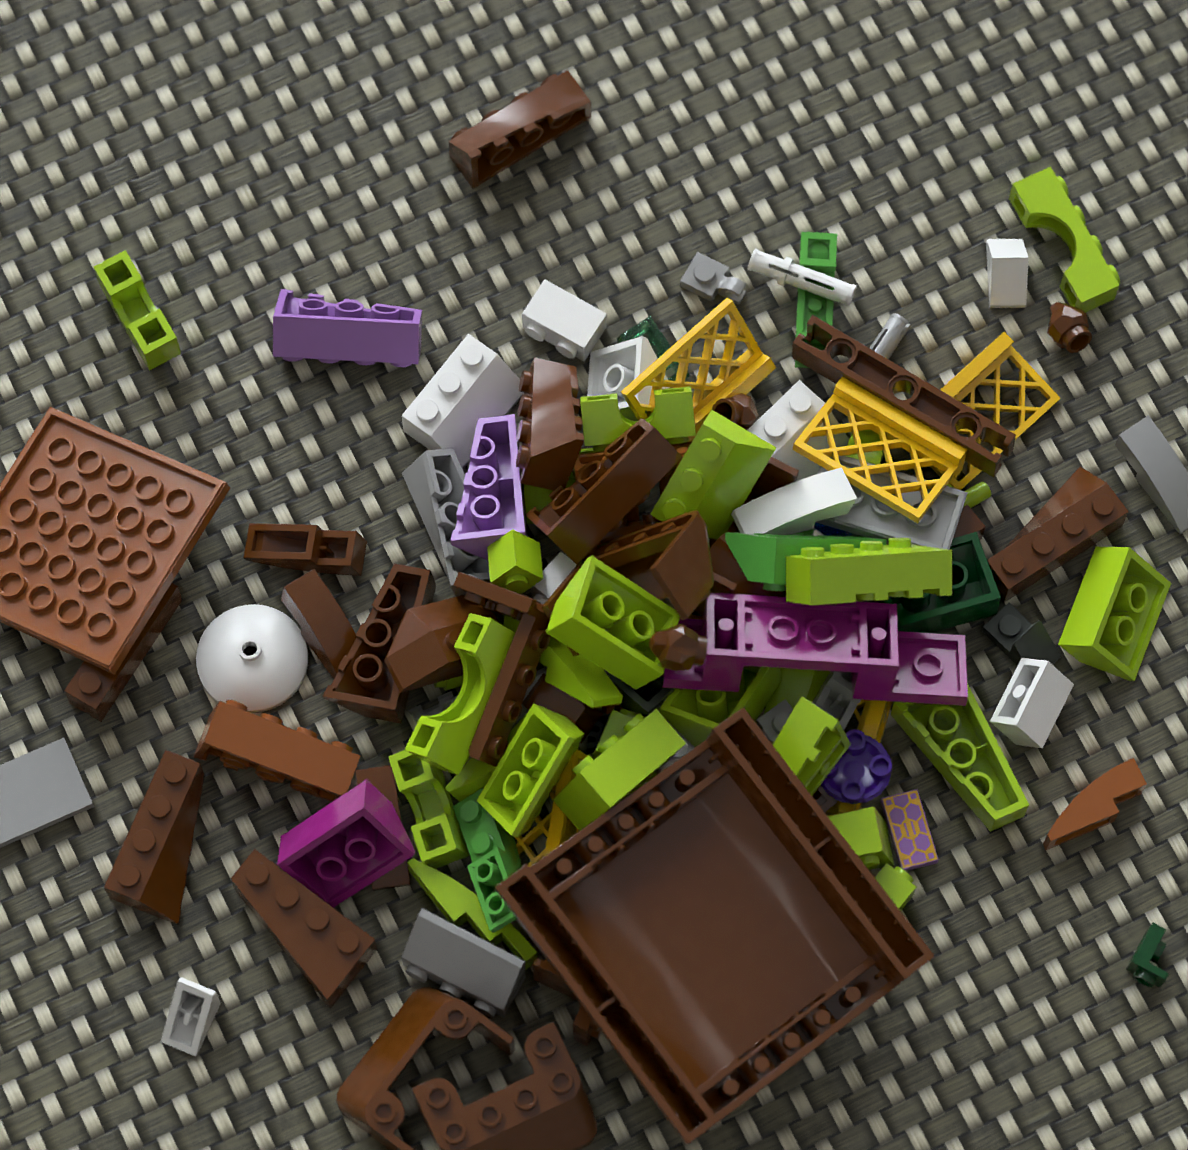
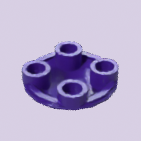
(860, 772)

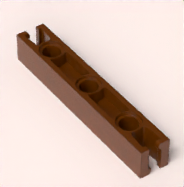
(886, 379)

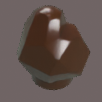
(1069, 327)
(738, 409)
(679, 648)

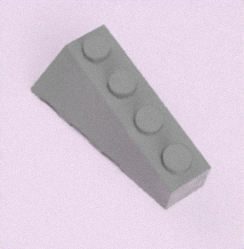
(437, 490)

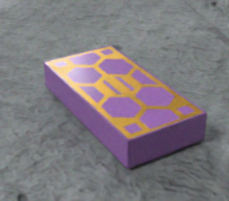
(909, 830)

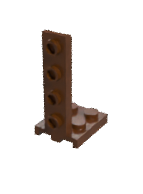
(518, 667)

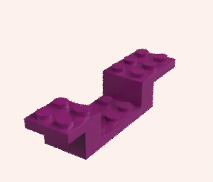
(828, 638)

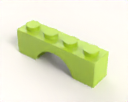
(1044, 203)
(446, 737)

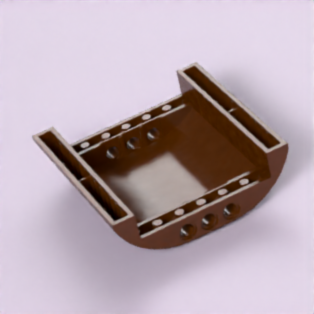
(715, 926)

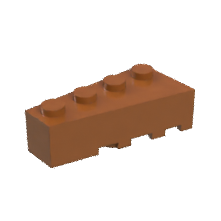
(277, 751)

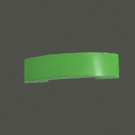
(817, 254)

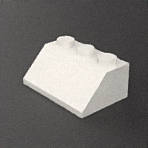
(465, 388)
(787, 421)

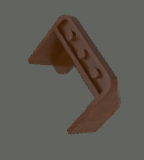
(531, 1114)

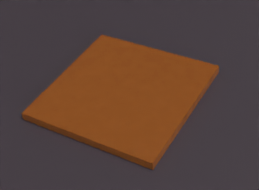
(95, 536)

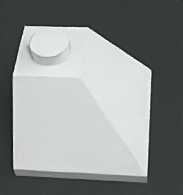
(617, 366)

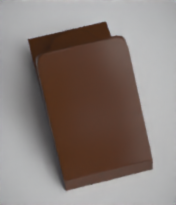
(562, 703)

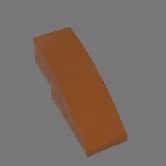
(1097, 803)

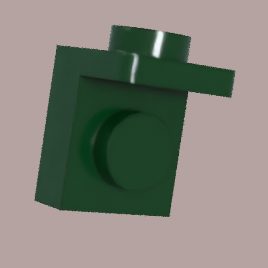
(1149, 950)

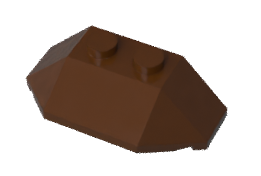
(426, 640)

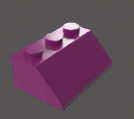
(346, 845)

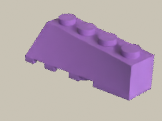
(345, 331)
(492, 488)

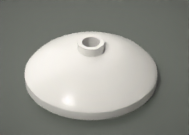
(259, 679)

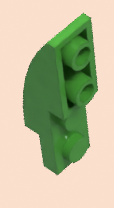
(492, 855)

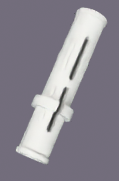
(761, 262)

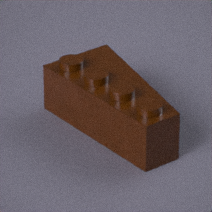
(308, 929)

